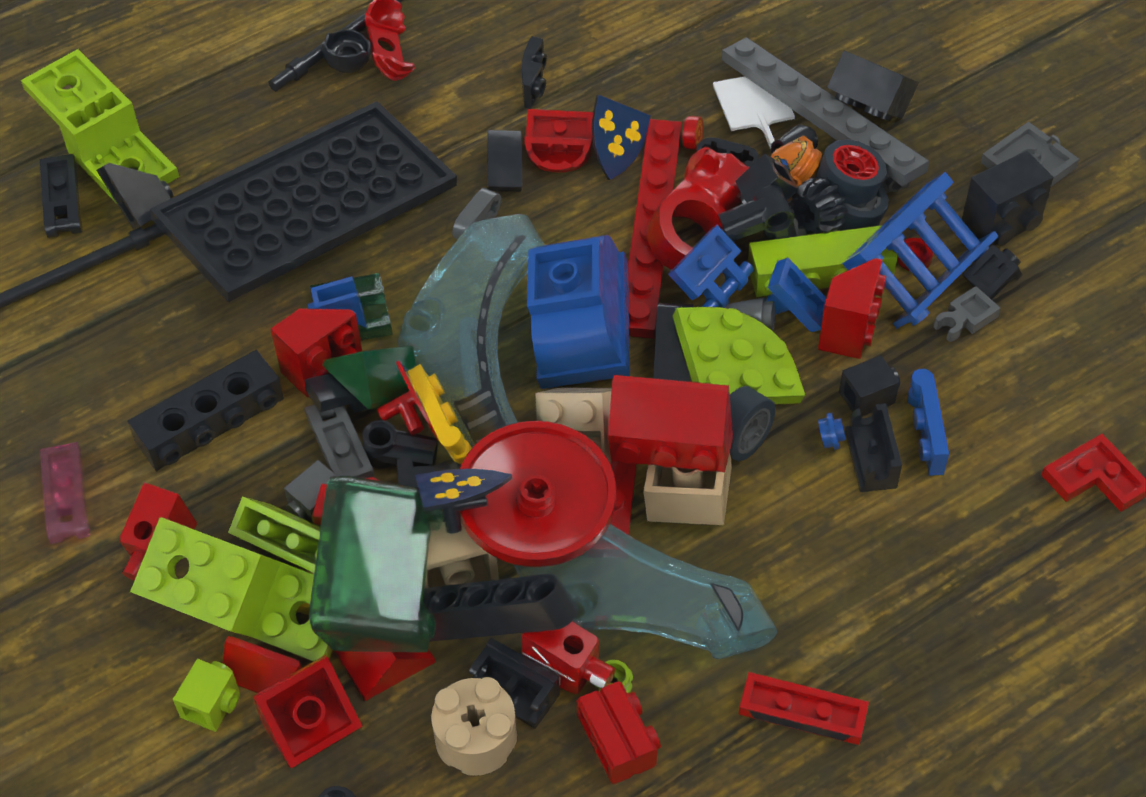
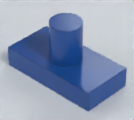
(796, 293)

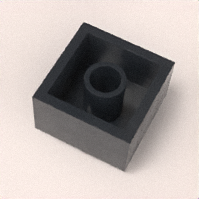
(867, 83)
(1007, 198)

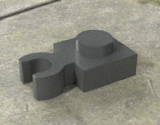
(968, 311)

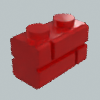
(618, 732)

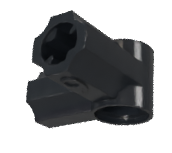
(766, 212)

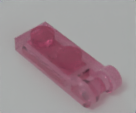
(64, 492)

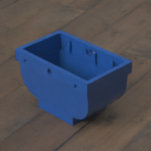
(579, 311)

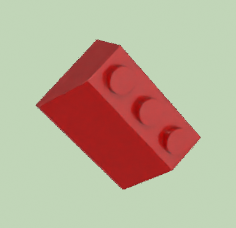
(670, 423)

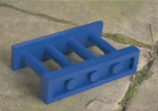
(891, 237)

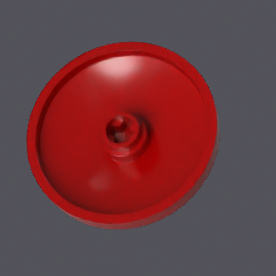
(553, 504)

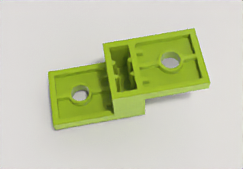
(95, 119)
(229, 588)

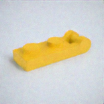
(439, 413)

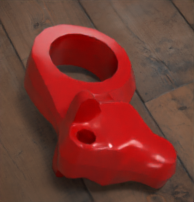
(701, 196)

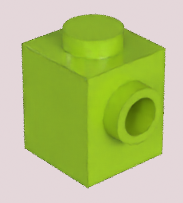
(207, 694)

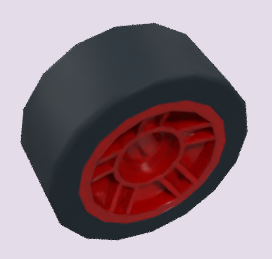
(854, 168)

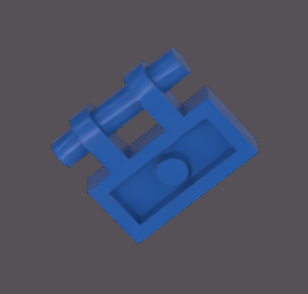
(705, 262)

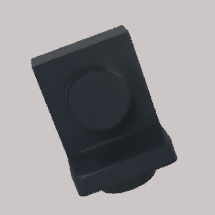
(993, 271)

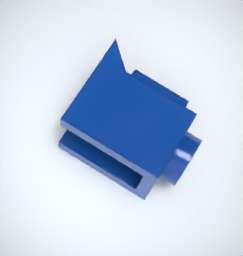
(338, 295)

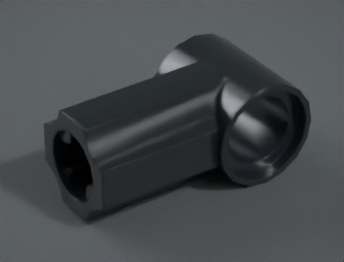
(397, 446)

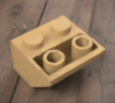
(579, 409)

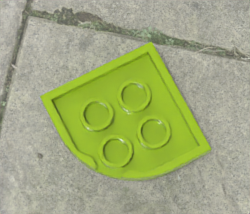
(737, 352)

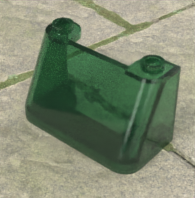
(373, 567)

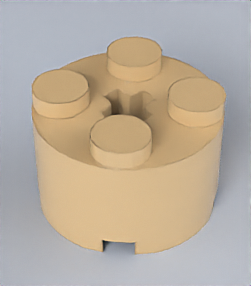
(472, 704)

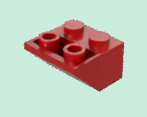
(852, 309)
(309, 338)

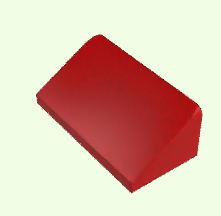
(256, 666)

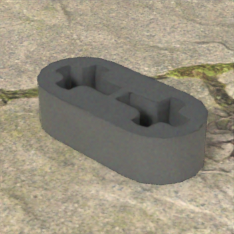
(481, 207)

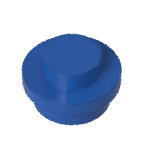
(831, 431)

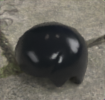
(346, 50)

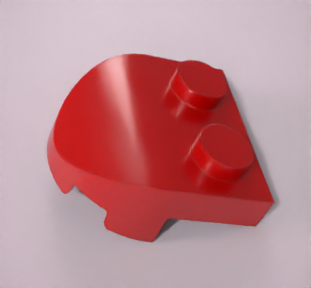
(558, 139)

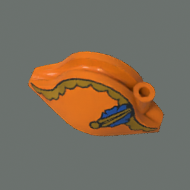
(799, 158)

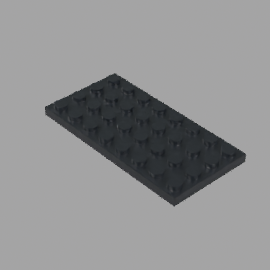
(302, 200)

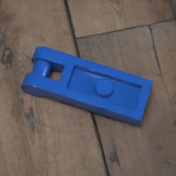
(929, 421)

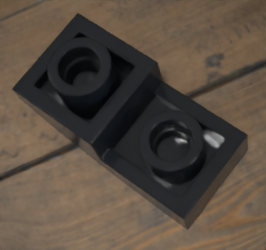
(532, 69)
(504, 160)
(330, 394)

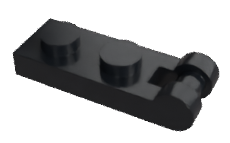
(60, 195)

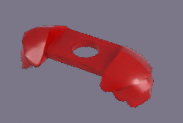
(385, 23)

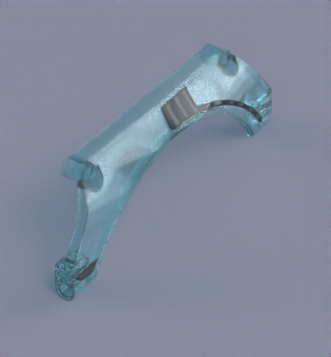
(619, 578)

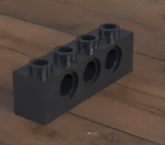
(206, 410)

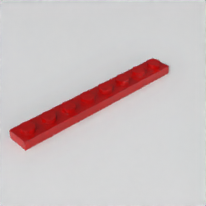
(656, 183)

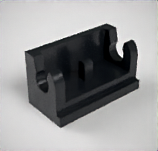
(874, 450)
(526, 682)

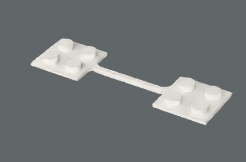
(751, 106)

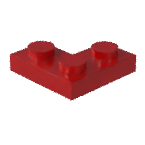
(1100, 465)

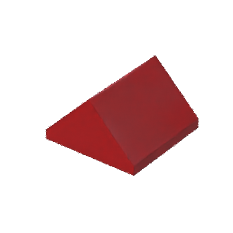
(381, 670)
(306, 711)

